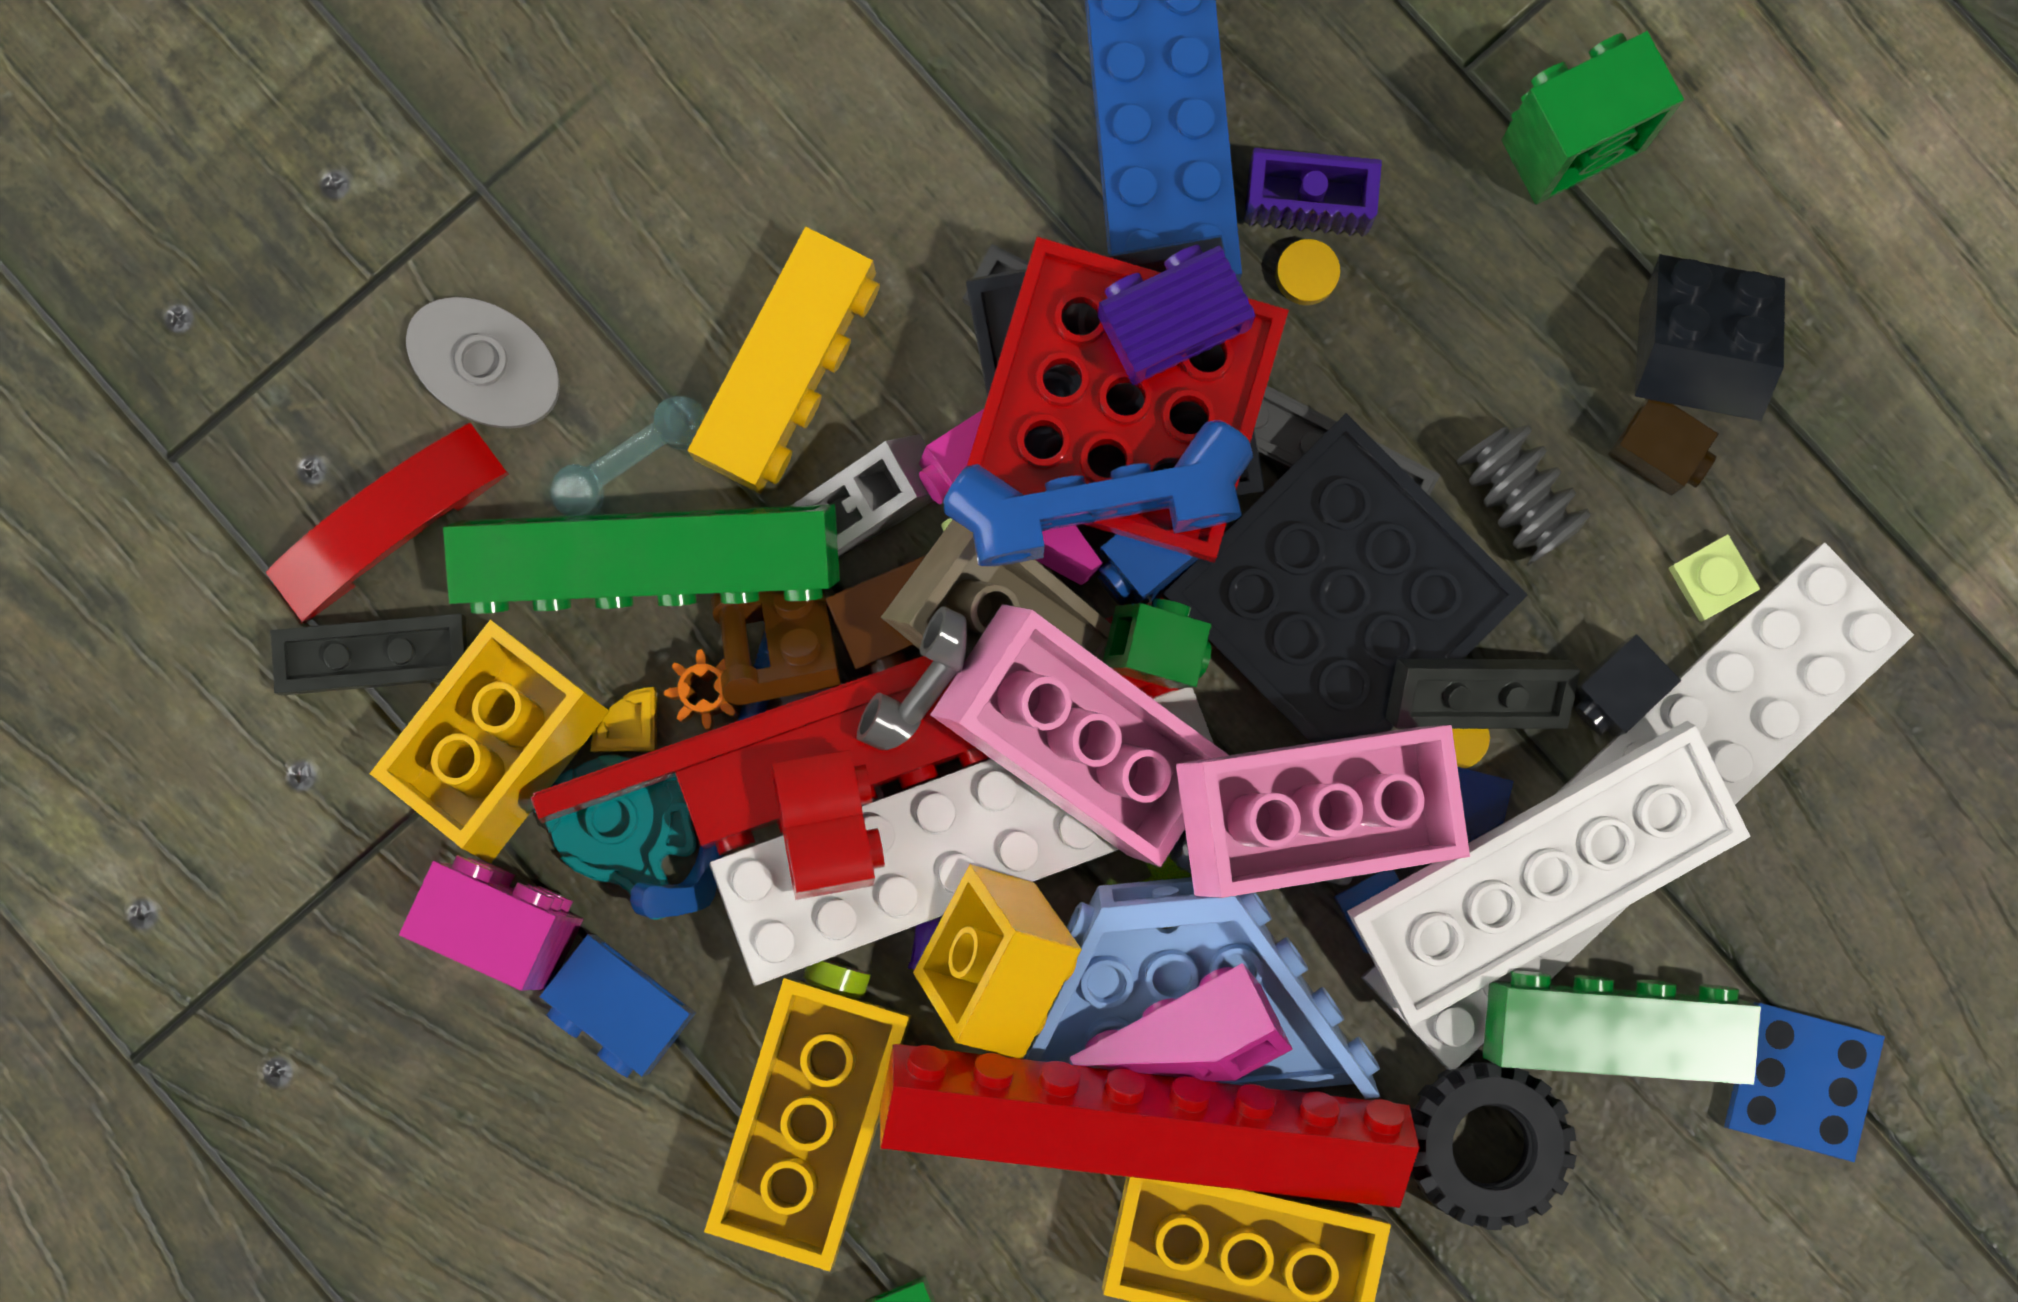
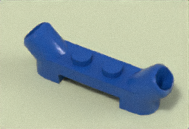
(1196, 491)

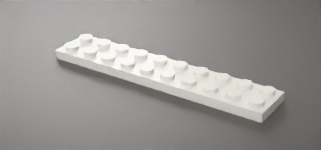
(1752, 705)

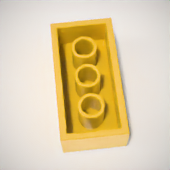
(806, 1124)
(1239, 1247)

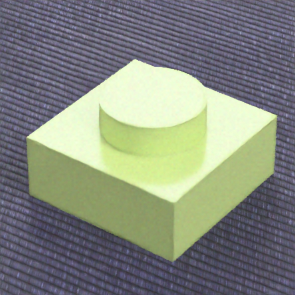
(1714, 578)

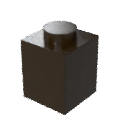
(1666, 446)

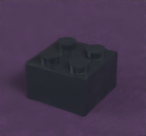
(1710, 337)

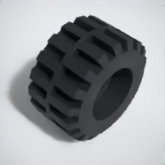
(1544, 1153)

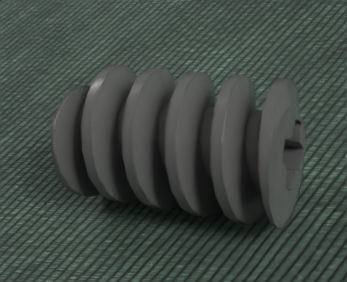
(1524, 490)

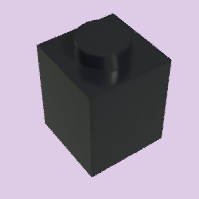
(1624, 688)

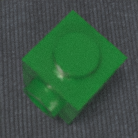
(1158, 644)

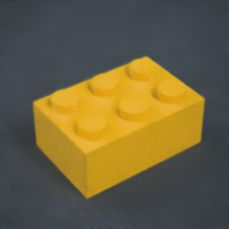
(488, 742)

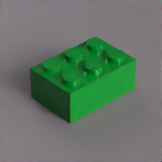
(1590, 115)

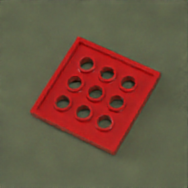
(1038, 340)

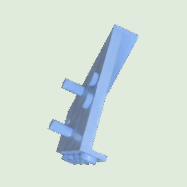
(1135, 963)

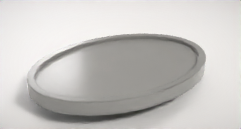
(483, 362)

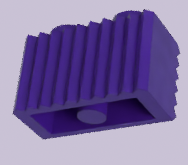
(1312, 191)
(1175, 312)

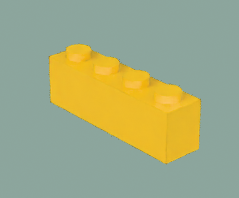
(784, 360)

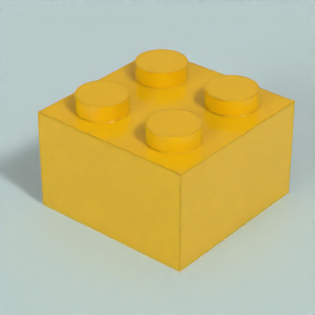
(996, 962)

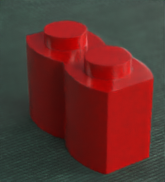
(825, 824)

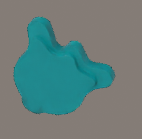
(627, 835)

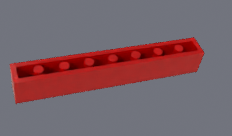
(737, 792)
(1146, 1126)

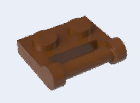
(797, 642)

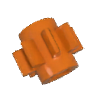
(688, 694)

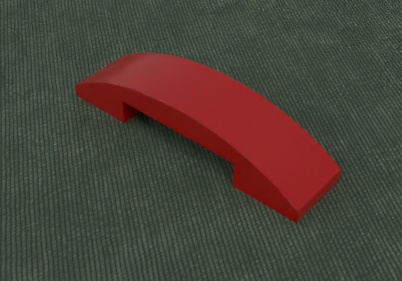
(383, 519)

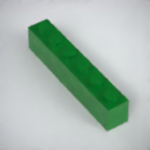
(642, 556)

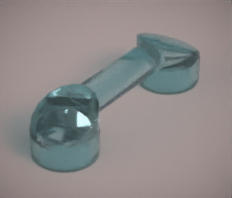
(580, 488)

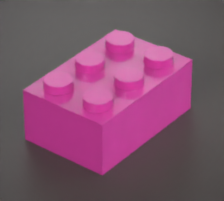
(490, 926)

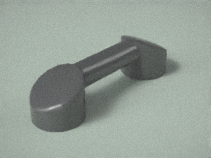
(889, 722)

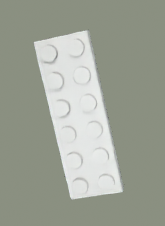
(1549, 873)

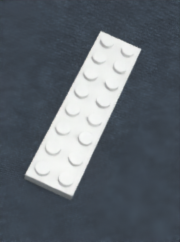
(927, 844)

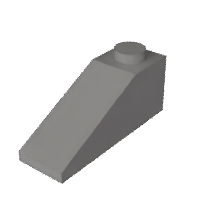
(874, 491)

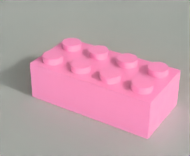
(1075, 732)
(1322, 811)

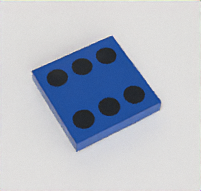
(1808, 1084)

